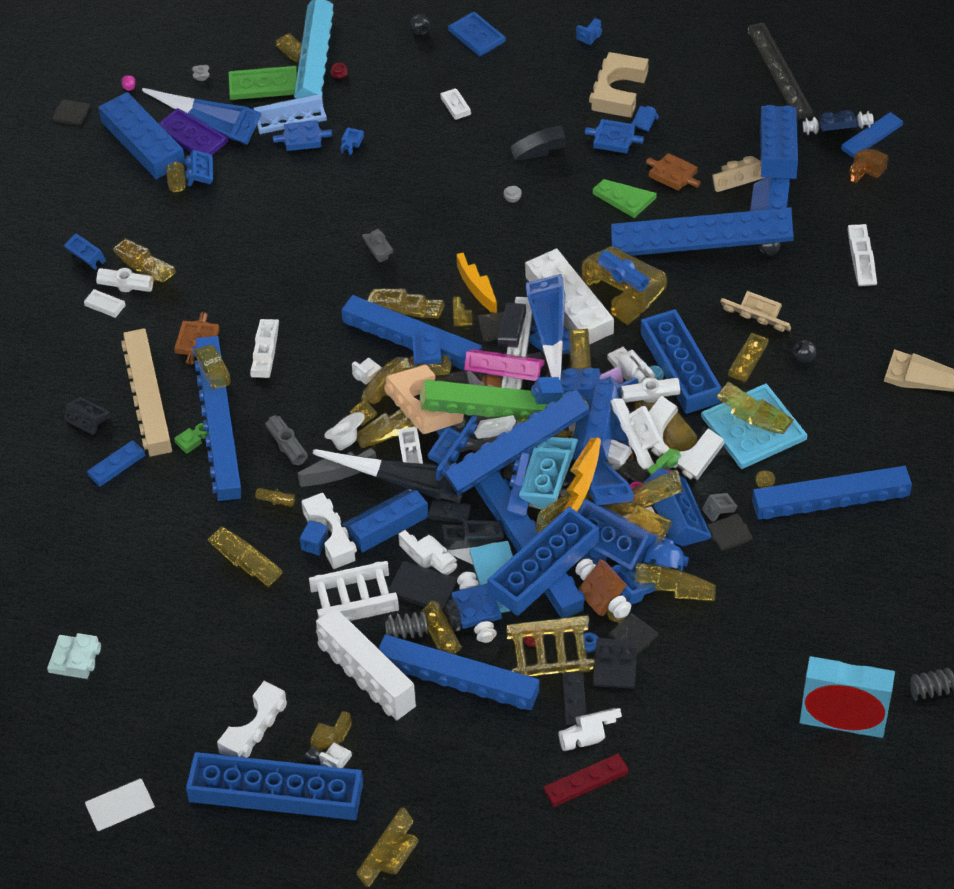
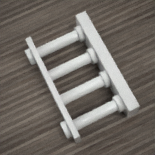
(359, 609)

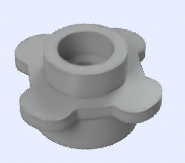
(201, 72)

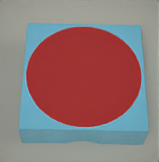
(846, 697)

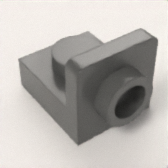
(718, 504)

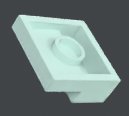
(74, 655)

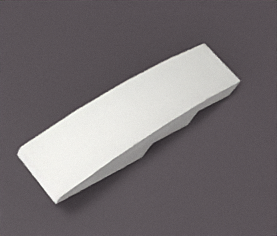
(862, 255)
(264, 348)

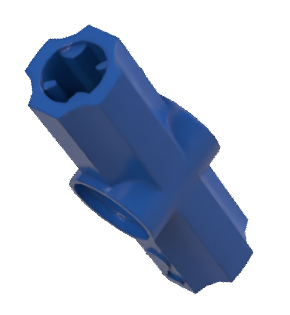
(623, 271)

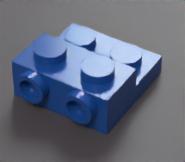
(634, 590)

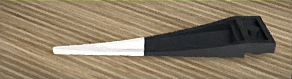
(408, 475)

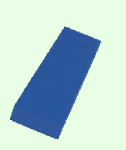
(872, 135)

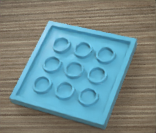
(748, 442)

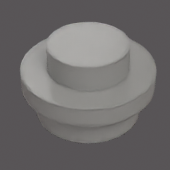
(512, 193)

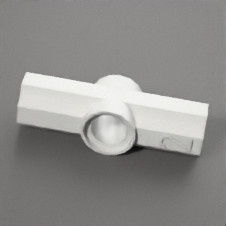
(124, 280)
(650, 390)

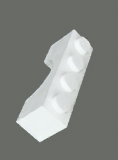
(338, 547)
(240, 740)

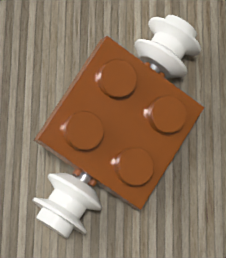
(602, 588)

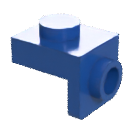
(590, 33)
(645, 118)

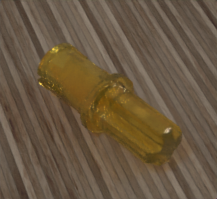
(275, 497)

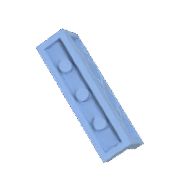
(289, 111)

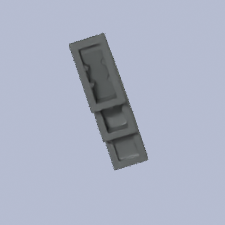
(329, 471)

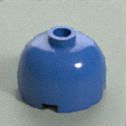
(665, 555)

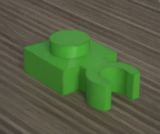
(191, 439)
(667, 460)

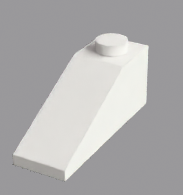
(410, 445)

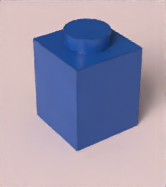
(547, 390)
(314, 537)

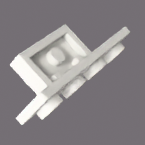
(639, 430)

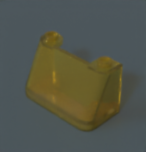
(594, 273)

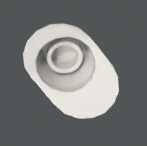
(345, 431)

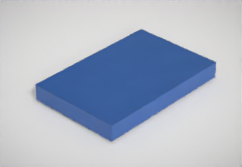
(476, 33)

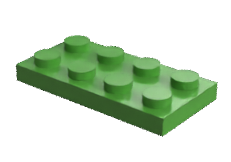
(262, 82)

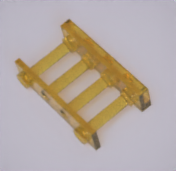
(556, 628)

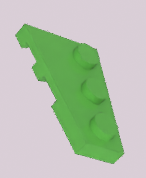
(624, 197)

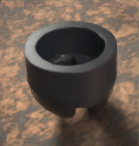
(312, 756)

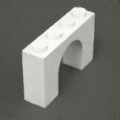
(697, 458)

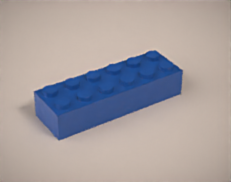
(141, 134)
(778, 142)
(681, 359)
(543, 561)

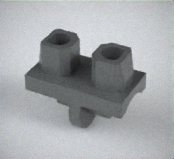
(378, 245)

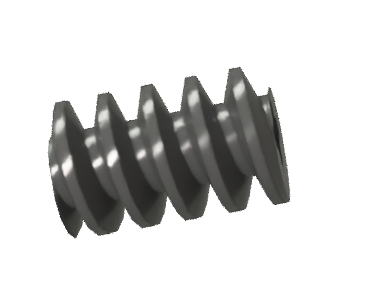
(406, 625)
(932, 682)

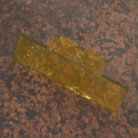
(390, 849)

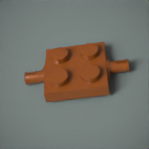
(673, 172)
(192, 330)

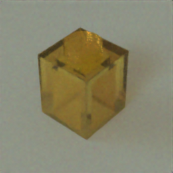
(625, 308)

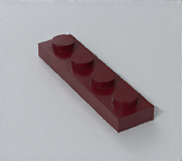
(586, 780)

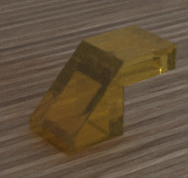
(326, 735)

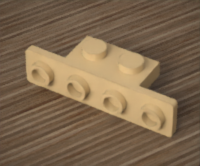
(737, 173)
(759, 308)

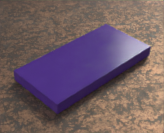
(192, 133)

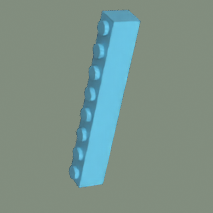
(314, 49)

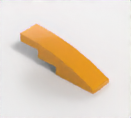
(479, 286)
(584, 470)

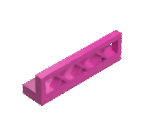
(503, 364)

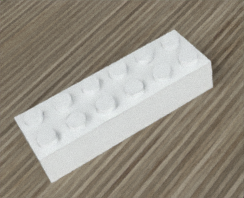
(581, 305)
(365, 664)

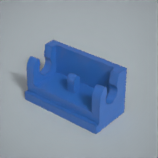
(85, 250)

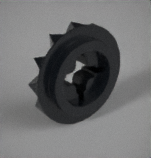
(452, 615)

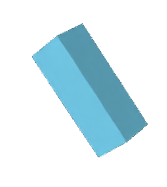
(547, 471)

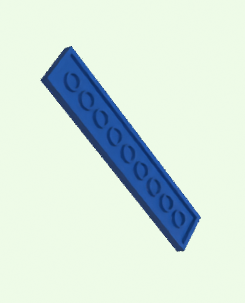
(703, 232)

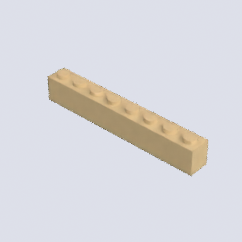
(147, 393)

